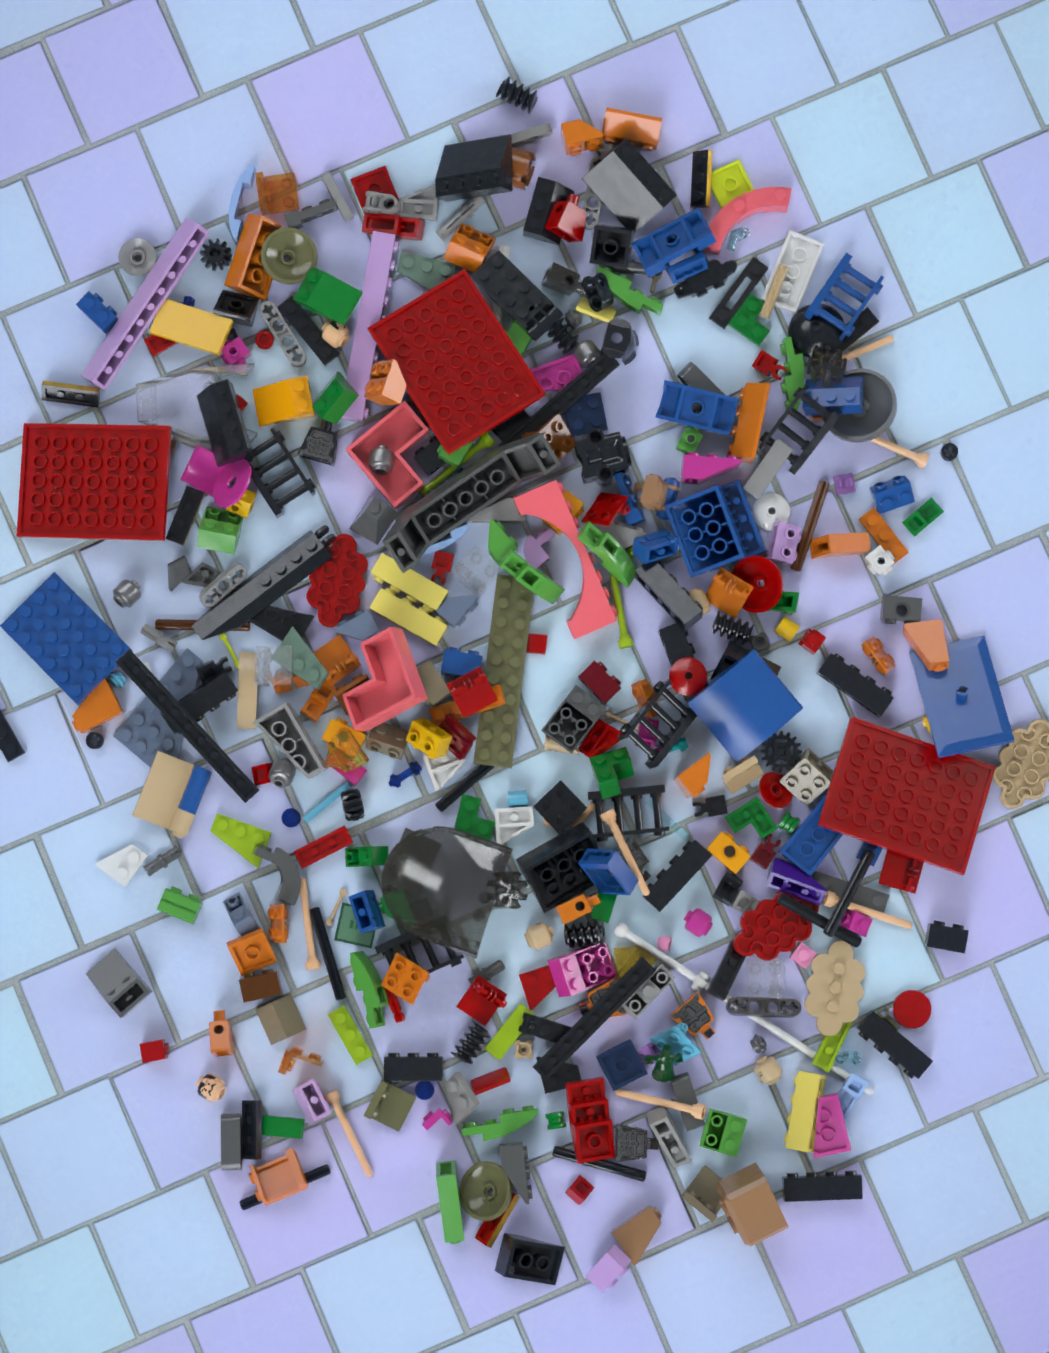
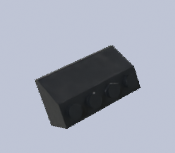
(224, 423)

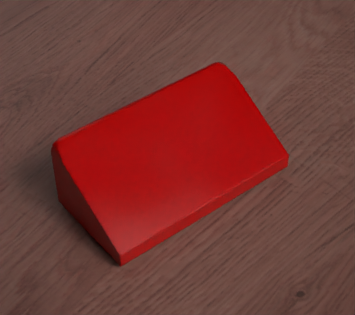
(490, 1080)

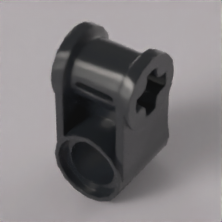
(598, 293)

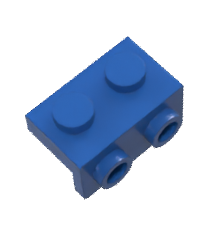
(892, 494)

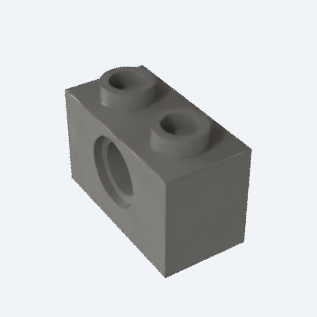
(912, 606)

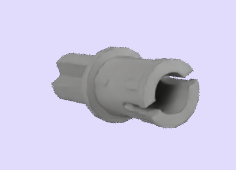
(158, 637)

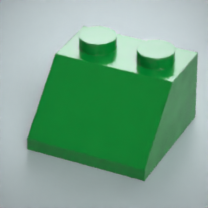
(335, 399)

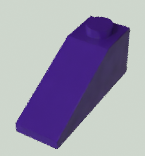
(792, 880)

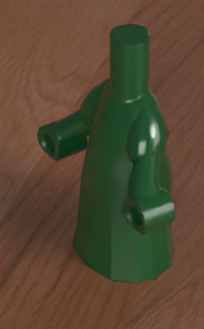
(663, 1068)

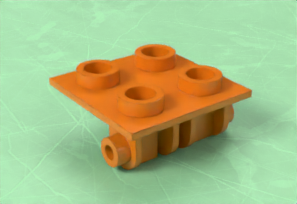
(728, 592)
(875, 647)
(337, 659)
(277, 930)
(405, 978)

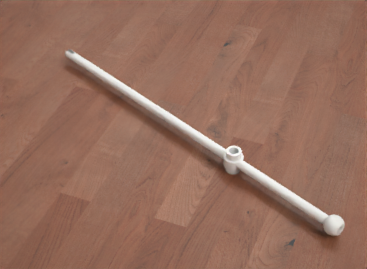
(701, 982)

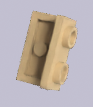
(743, 774)

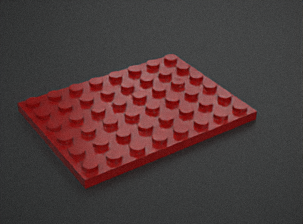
(457, 362)
(94, 481)
(905, 797)

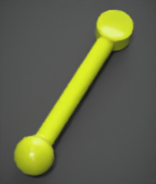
(223, 636)

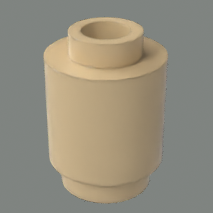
(699, 595)

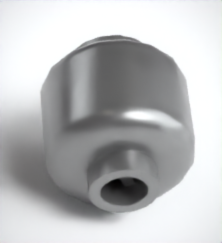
(586, 353)
(381, 460)
(126, 593)
(282, 772)

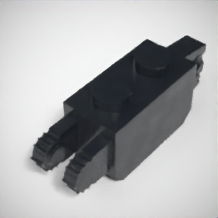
(700, 283)

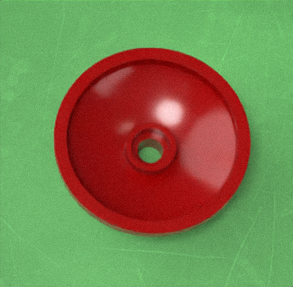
(753, 570)

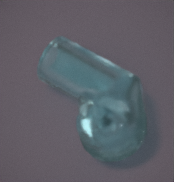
(735, 236)

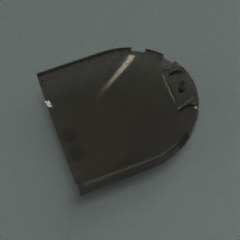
(440, 887)

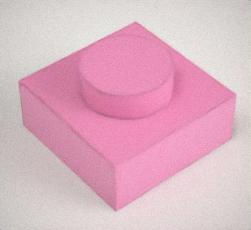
(803, 955)

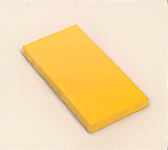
(191, 327)

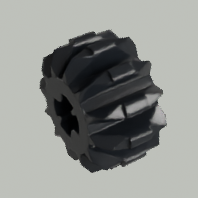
(209, 257)
(352, 805)

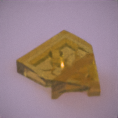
(345, 752)
(628, 956)

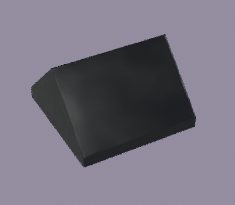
(237, 307)

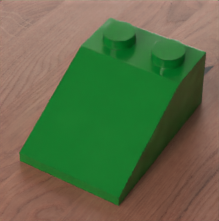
(327, 296)

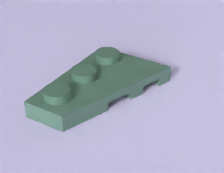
(425, 270)
(305, 663)

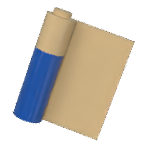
(172, 794)

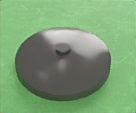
(878, 409)

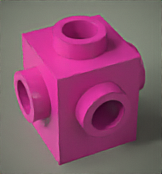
(231, 347)

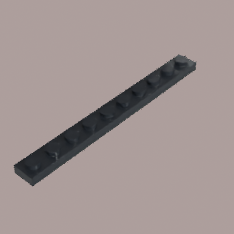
(187, 725)

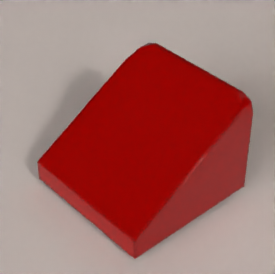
(537, 644)
(261, 774)
(579, 1190)

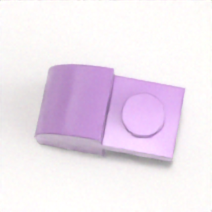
(533, 548)

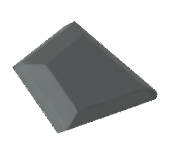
(177, 572)
(201, 575)

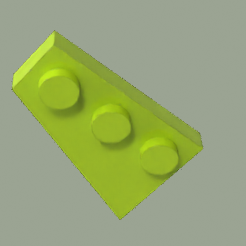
(240, 837)

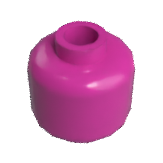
(698, 922)

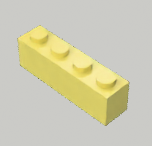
(410, 583)
(408, 617)
(804, 1111)

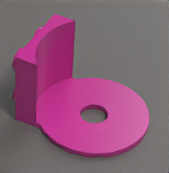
(213, 480)

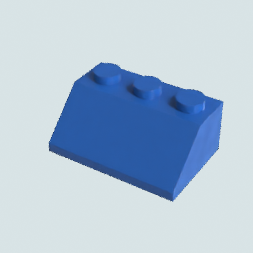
(844, 396)

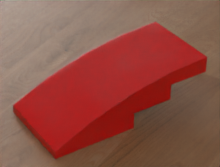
(590, 1120)

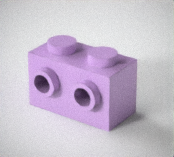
(783, 543)
(312, 1101)
(608, 1268)

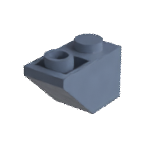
(456, 608)
(359, 628)
(240, 914)

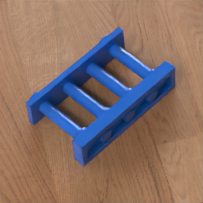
(826, 295)

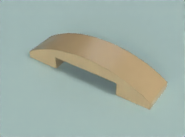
(247, 692)

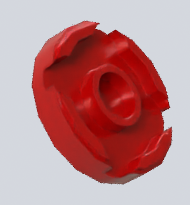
(911, 1009)

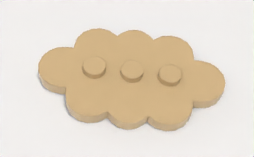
(1024, 765)
(834, 988)

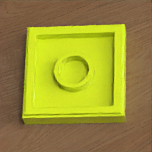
(729, 183)

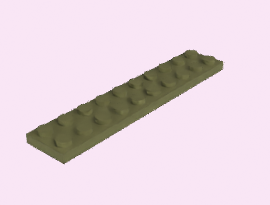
(505, 668)

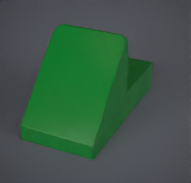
(787, 603)

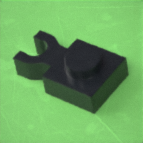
(210, 669)
(714, 806)

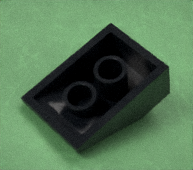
(529, 1259)

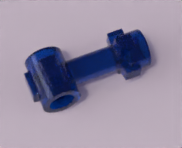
(395, 780)

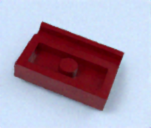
(461, 739)

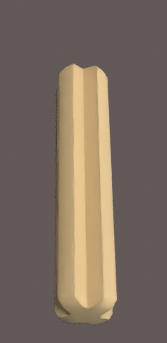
(774, 291)

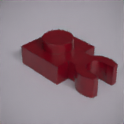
(764, 853)

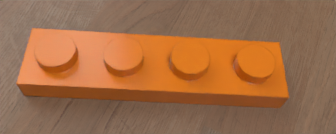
(438, 712)

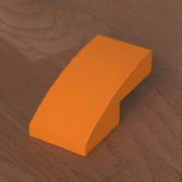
(318, 702)

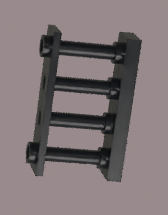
(818, 431)
(267, 489)
(666, 741)
(635, 794)
(404, 941)

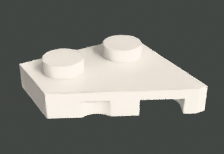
(442, 768)
(512, 822)
(123, 864)

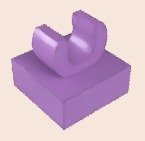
(844, 484)
(649, 1049)

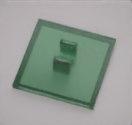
(348, 930)

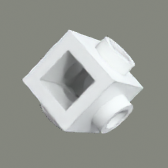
(877, 555)

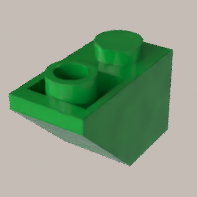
(366, 856)

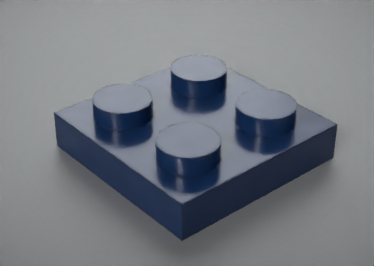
(587, 415)
(621, 1065)

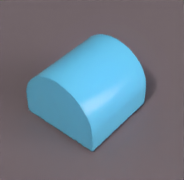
(517, 798)

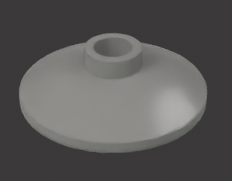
(132, 249)

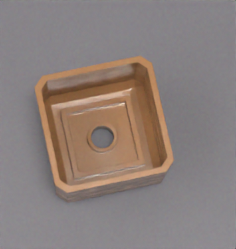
(750, 1205)

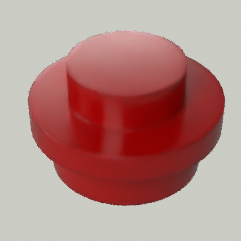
(264, 340)

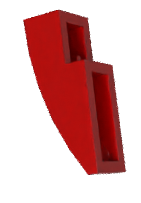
(394, 224)

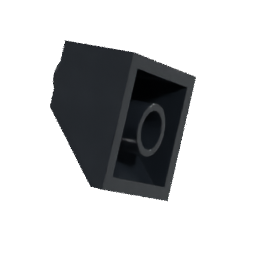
(611, 245)

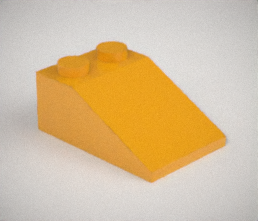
(283, 401)

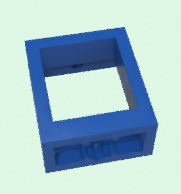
(686, 267)
(597, 862)

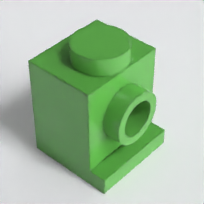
(684, 445)

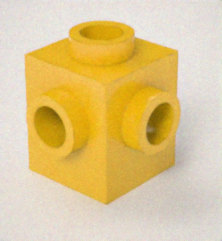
(244, 505)

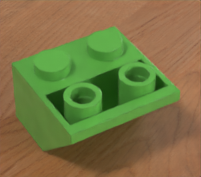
(219, 530)
(499, 542)
(723, 1132)

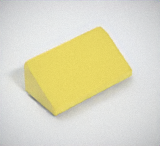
(605, 315)

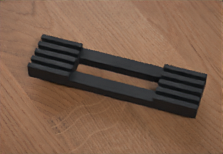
(755, 271)

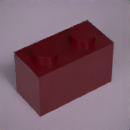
(599, 682)

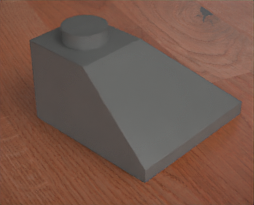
(374, 520)

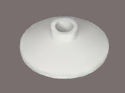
(763, 517)

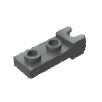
(310, 213)

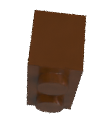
(260, 986)

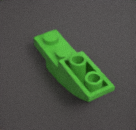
(633, 299)
(795, 368)
(610, 552)
(531, 577)
(369, 980)
(509, 1122)

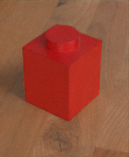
(154, 1050)

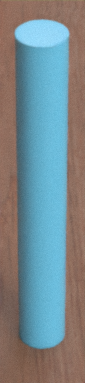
(326, 802)

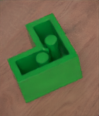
(609, 769)

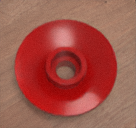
(680, 683)
(773, 791)

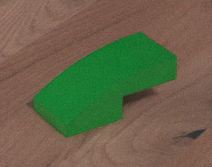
(923, 517)
(604, 909)
(282, 1126)

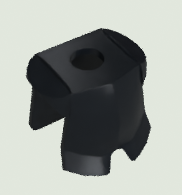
(626, 347)

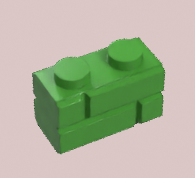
(179, 905)

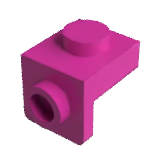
(646, 735)
(856, 922)
(431, 1118)

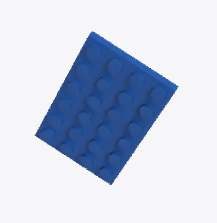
(65, 638)

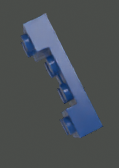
(656, 250)
(717, 409)

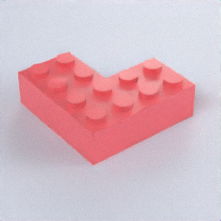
(399, 432)
(393, 684)

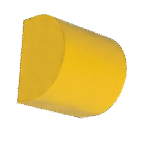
(787, 629)

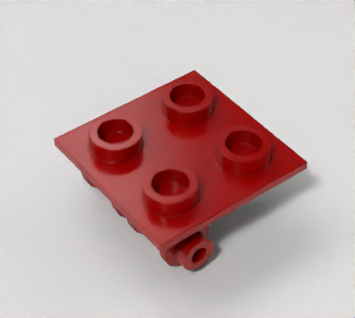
(606, 508)
(472, 692)
(900, 872)
(482, 1000)

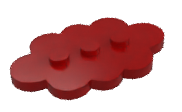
(338, 582)
(772, 928)

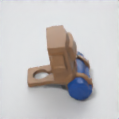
(657, 493)

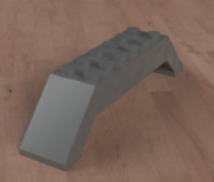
(466, 496)

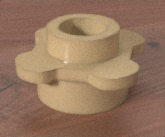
(523, 1054)

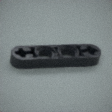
(763, 1007)

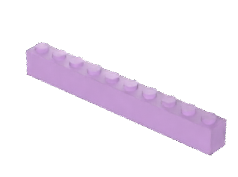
(145, 304)
(371, 309)

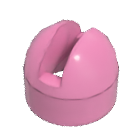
(664, 943)

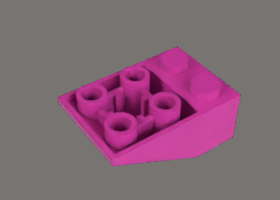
(701, 469)
(582, 969)

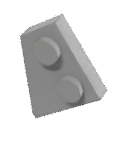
(420, 205)
(460, 1098)

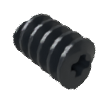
(521, 96)
(563, 336)
(732, 628)
(584, 935)
(471, 1043)

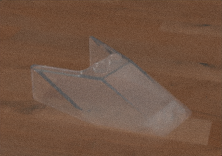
(174, 400)

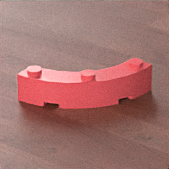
(742, 207)

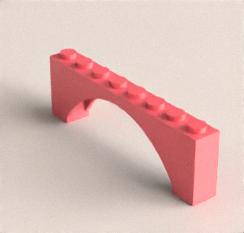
(593, 606)

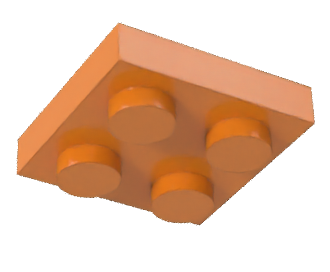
(251, 951)

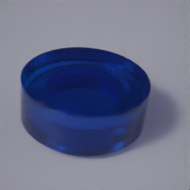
(291, 817)
(424, 1090)

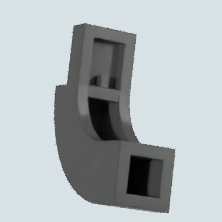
(289, 872)

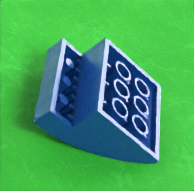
(715, 528)
(745, 705)

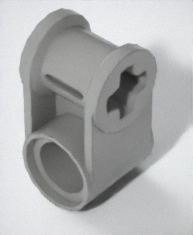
(377, 203)

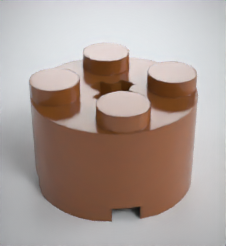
(522, 167)

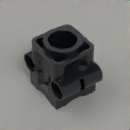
(606, 456)

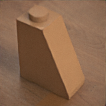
(637, 1232)

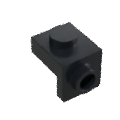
(727, 888)

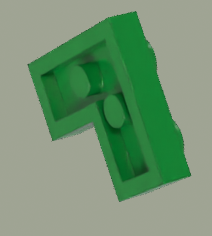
(745, 322)
(753, 813)
(468, 821)

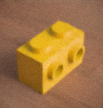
(429, 738)

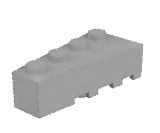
(292, 739)

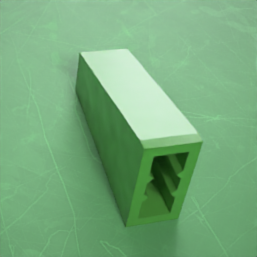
(449, 1201)

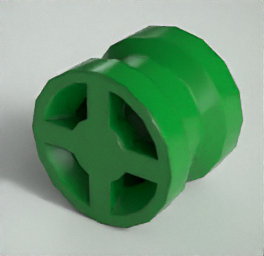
(788, 823)
(555, 1120)

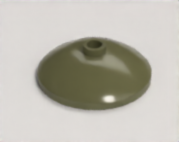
(289, 243)
(477, 1187)

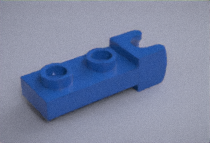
(636, 514)

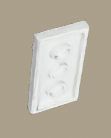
(800, 257)

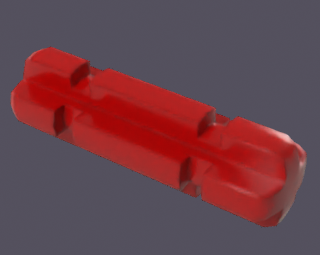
(395, 1006)

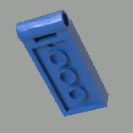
(810, 842)

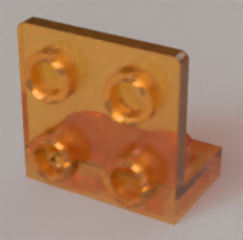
(277, 193)
(288, 1062)

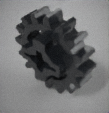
(787, 758)

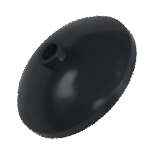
(806, 338)

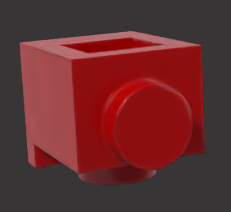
(812, 641)

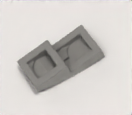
(744, 902)

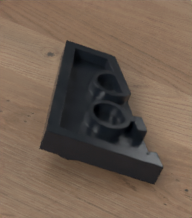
(280, 621)

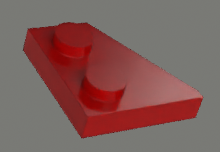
(599, 739)
(537, 985)

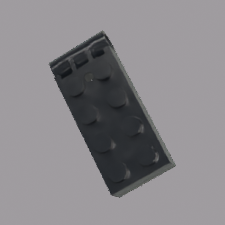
(517, 295)

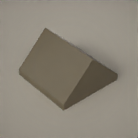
(281, 1019)

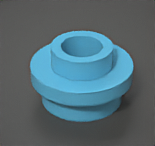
(117, 679)

